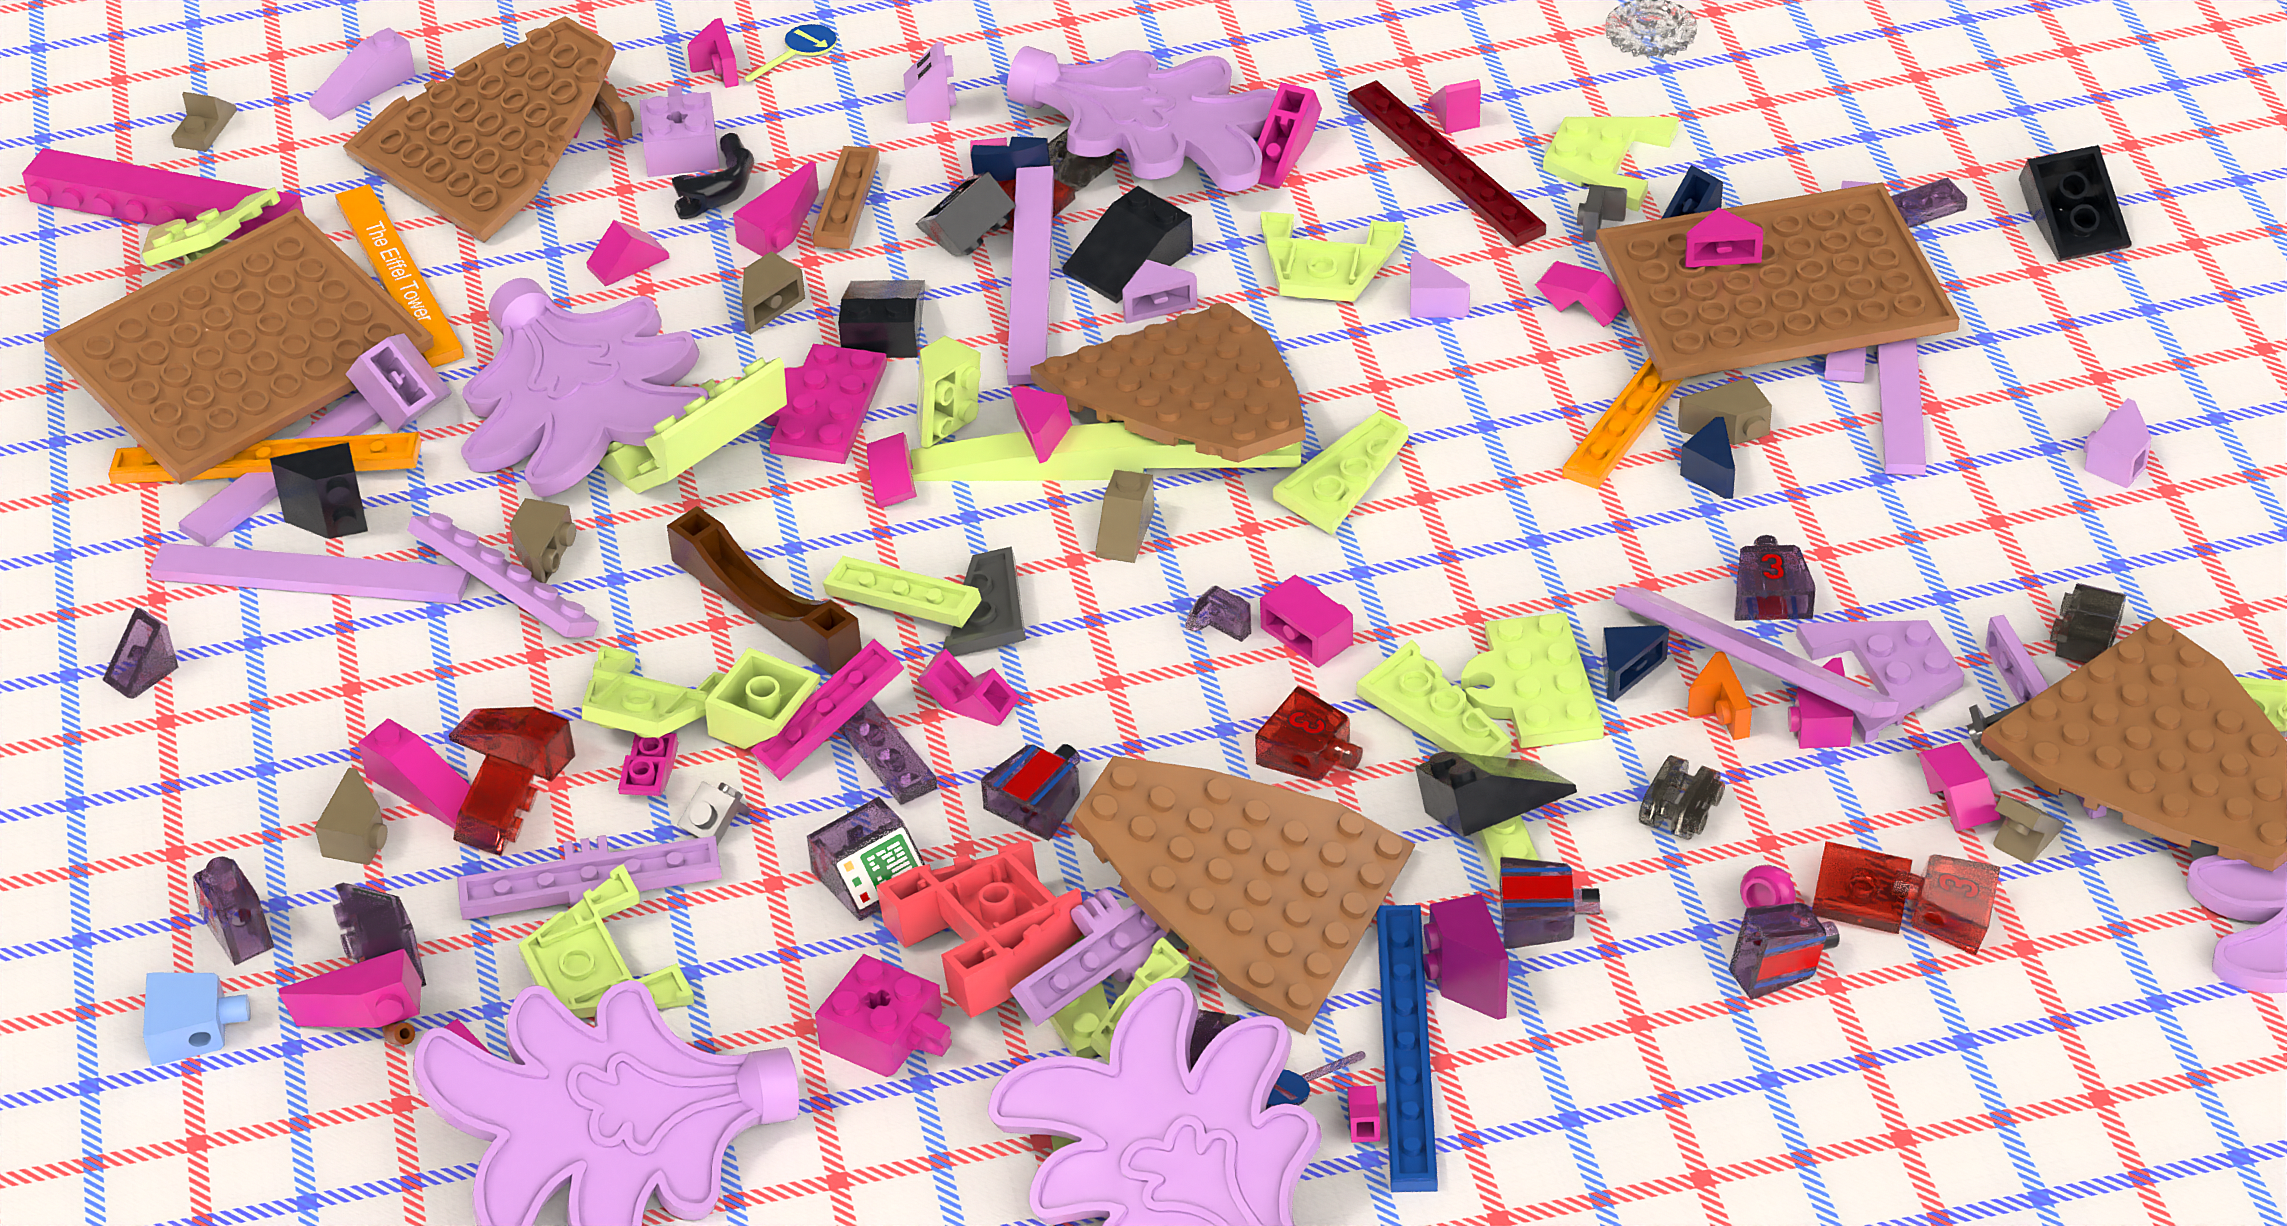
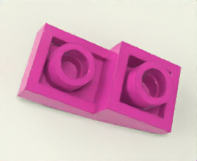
(891, 470)
(648, 765)

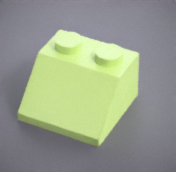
(757, 698)

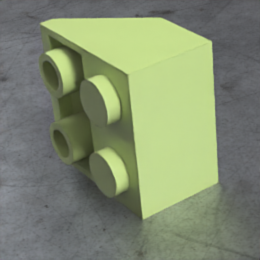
(946, 389)

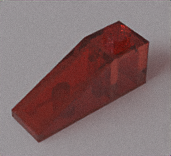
(519, 735)

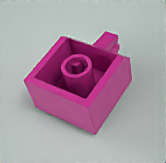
(882, 1017)

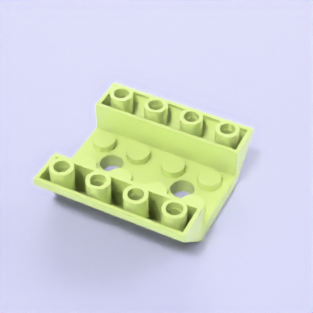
(702, 430)

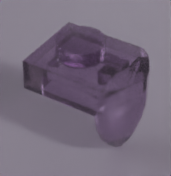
(1223, 612)

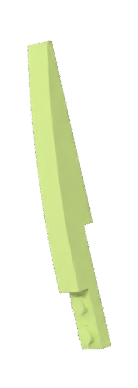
(1082, 454)

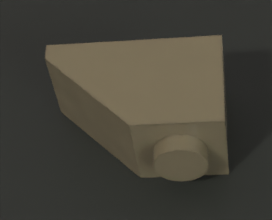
(769, 290)
(1740, 403)
(1125, 515)
(351, 822)

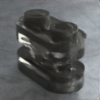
(1074, 169)
(1691, 812)

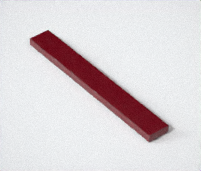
(1447, 164)

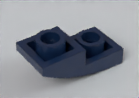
(1004, 160)

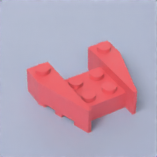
(996, 908)

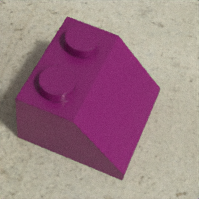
(1467, 955)

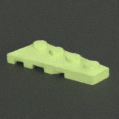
(1427, 703)

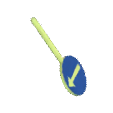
(801, 40)

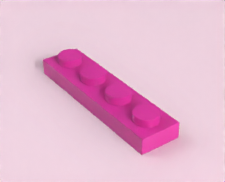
(828, 709)

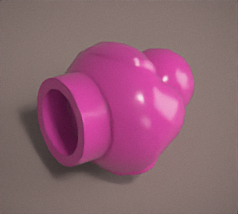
(1767, 886)

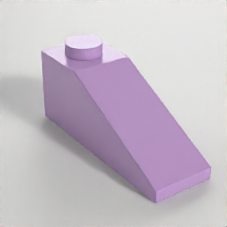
(365, 73)

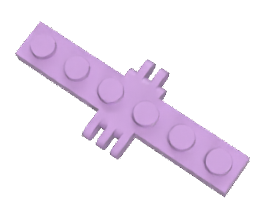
(569, 878)
(1113, 944)

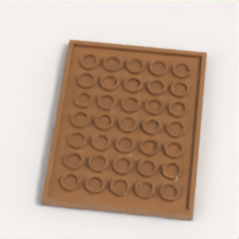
(1829, 280)
(232, 344)

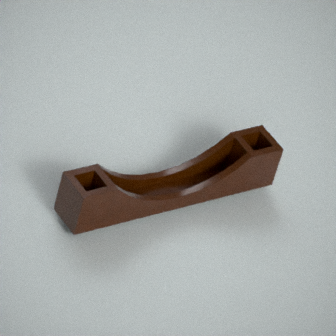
(812, 627)

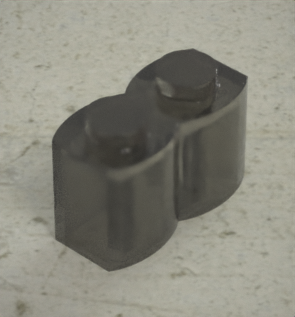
(2089, 622)

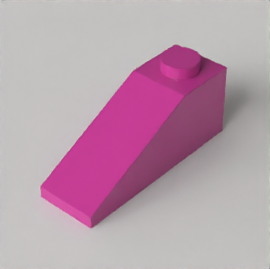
(1287, 132)
(778, 213)
(413, 771)
(357, 995)

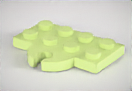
(1534, 681)

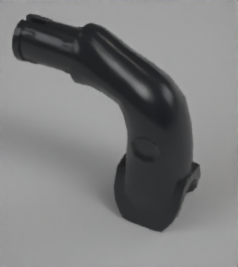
(715, 188)

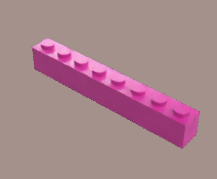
(139, 191)

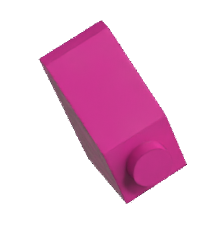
(1819, 720)

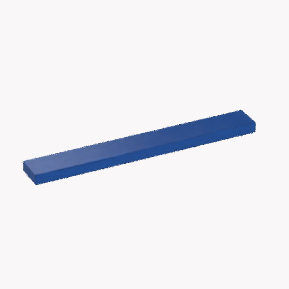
(1406, 1050)

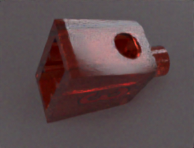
(1306, 738)
(1950, 899)

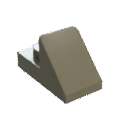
(203, 122)
(2025, 829)

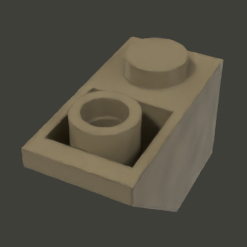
(541, 536)

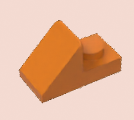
(1721, 693)

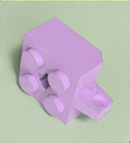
(679, 133)

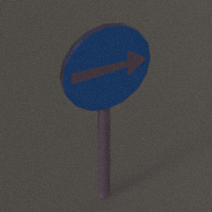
(1295, 1089)

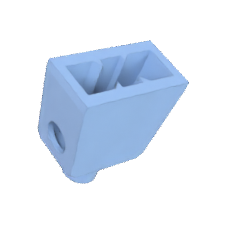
(188, 1015)

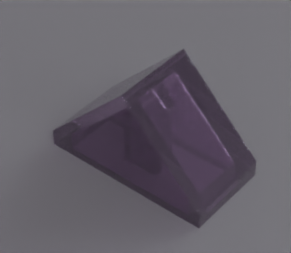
(142, 655)

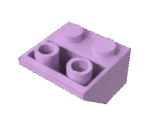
(397, 381)

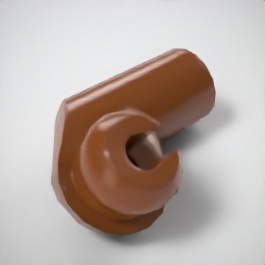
(399, 1033)

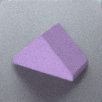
(1158, 291)
(1436, 291)

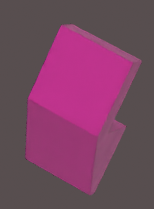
(1593, 289)
(980, 698)
(1963, 785)

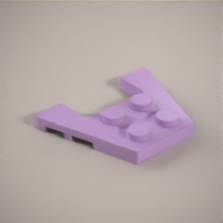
(1900, 658)

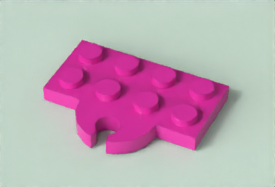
(826, 403)

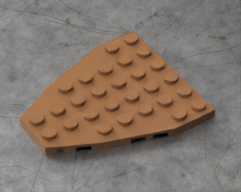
(492, 130)
(1189, 379)
(2163, 741)
(1245, 875)

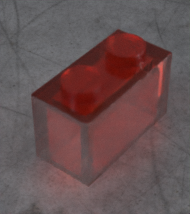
(495, 804)

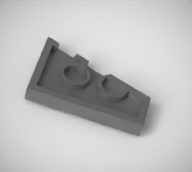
(999, 614)

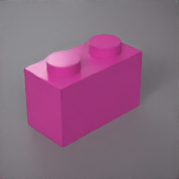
(1306, 620)

